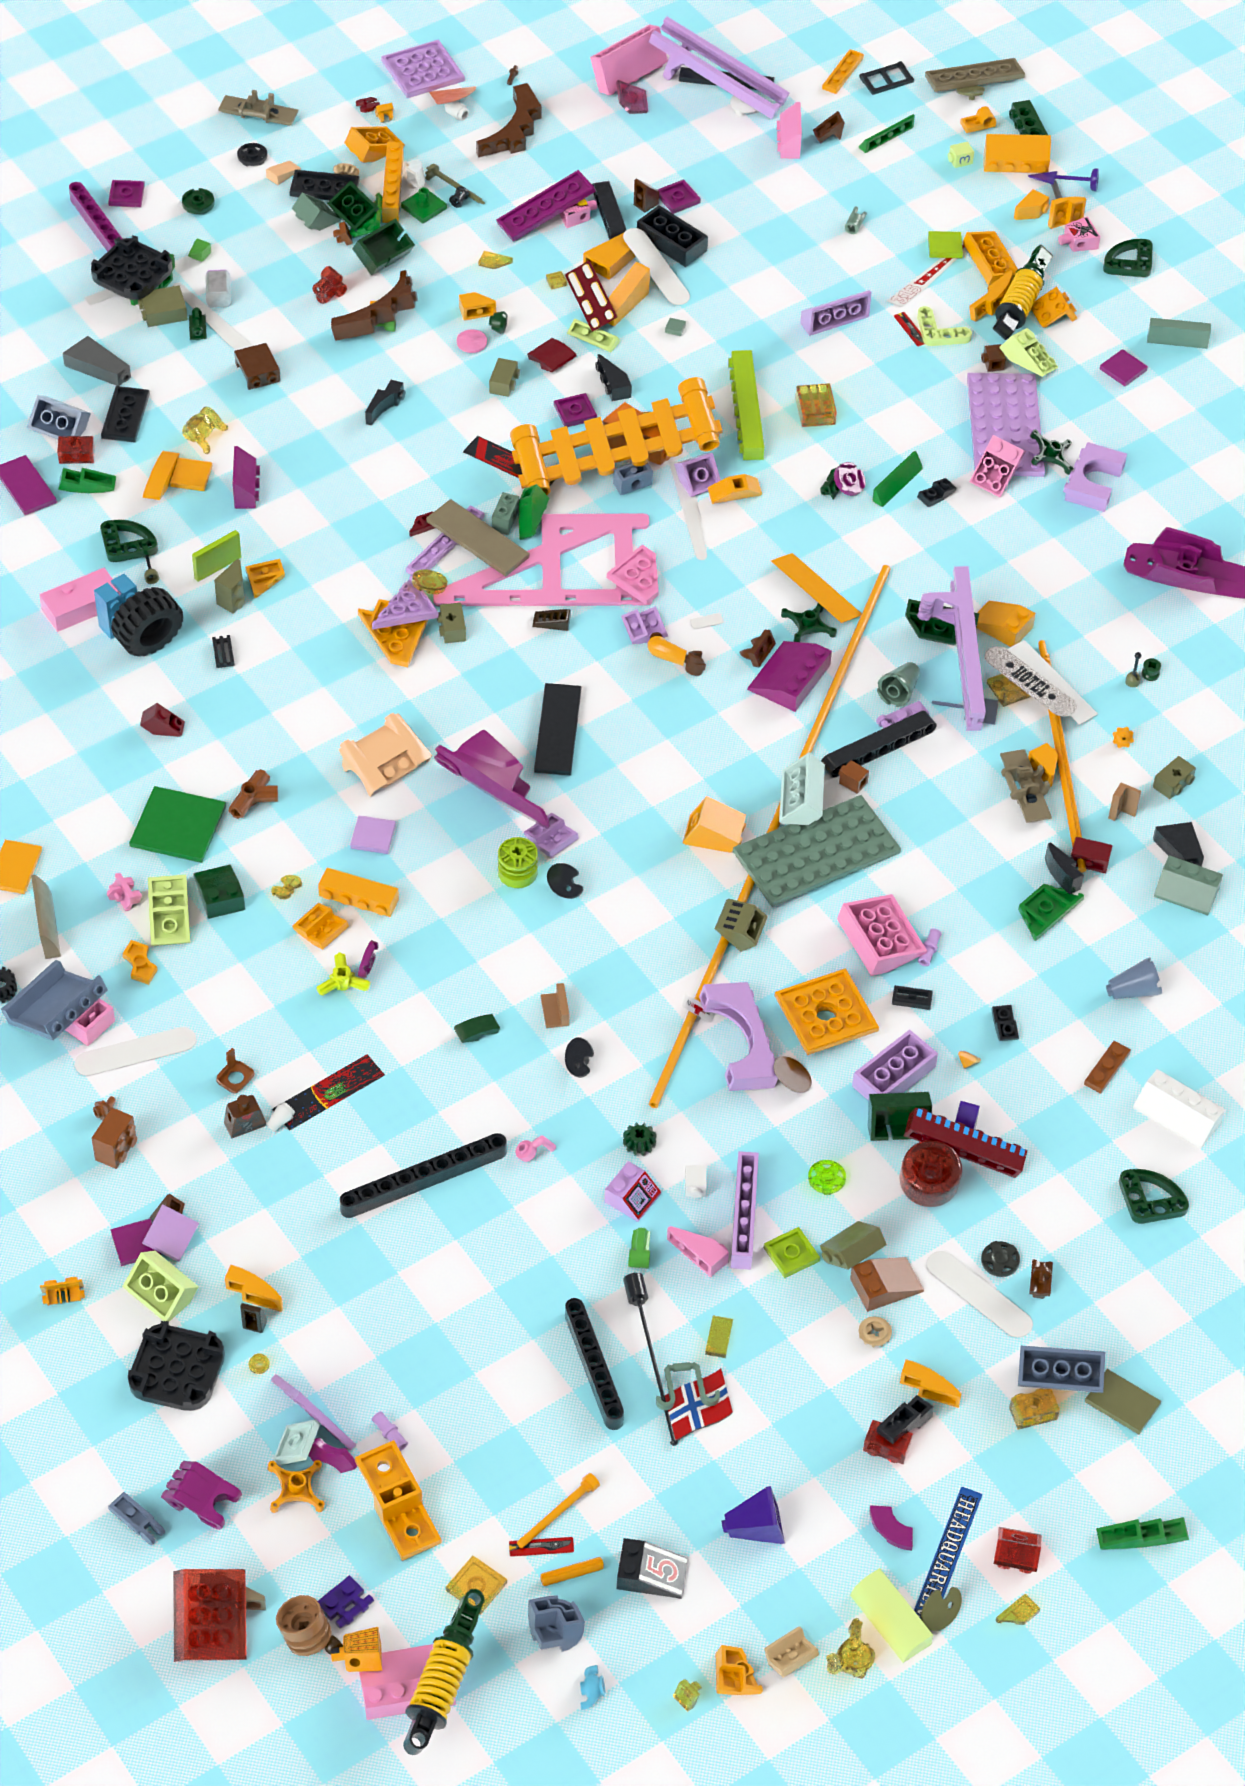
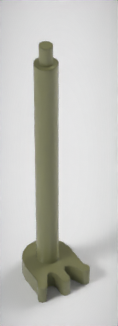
(433, 170)

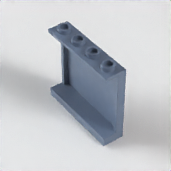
(53, 1001)

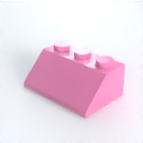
(789, 132)

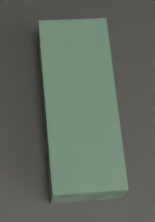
(1179, 333)

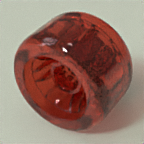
(932, 1160)

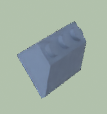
(57, 418)

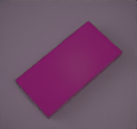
(26, 485)

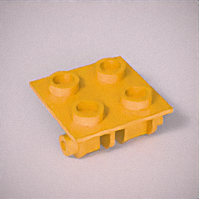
(51, 1288)

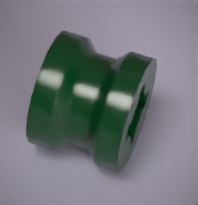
(1151, 669)

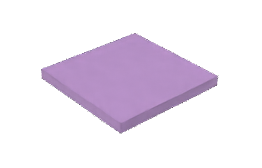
(423, 68)

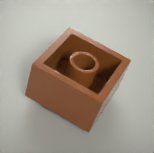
(114, 1138)

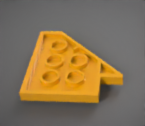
(395, 641)

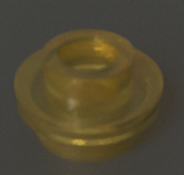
(259, 1358)

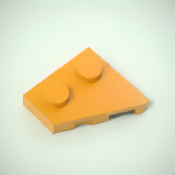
(264, 575)

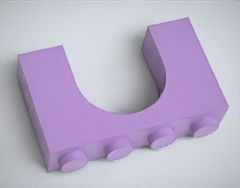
(1093, 459)

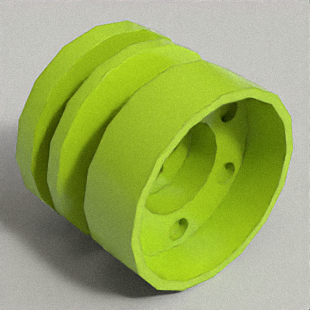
(517, 862)

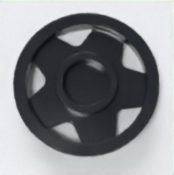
(252, 156)

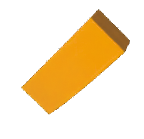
(253, 1288)
(930, 1384)

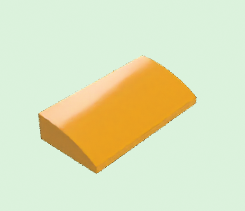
(989, 255)

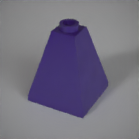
(756, 1519)

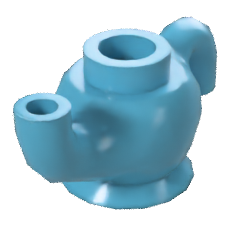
(592, 1687)

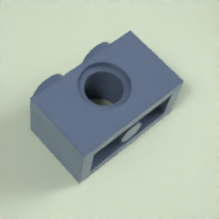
(631, 478)

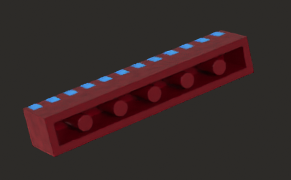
(966, 1142)

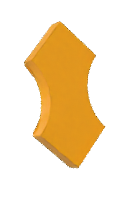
(142, 969)

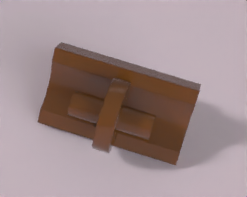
(1041, 1279)

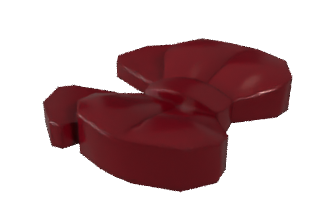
(366, 104)

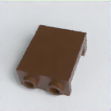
(257, 365)

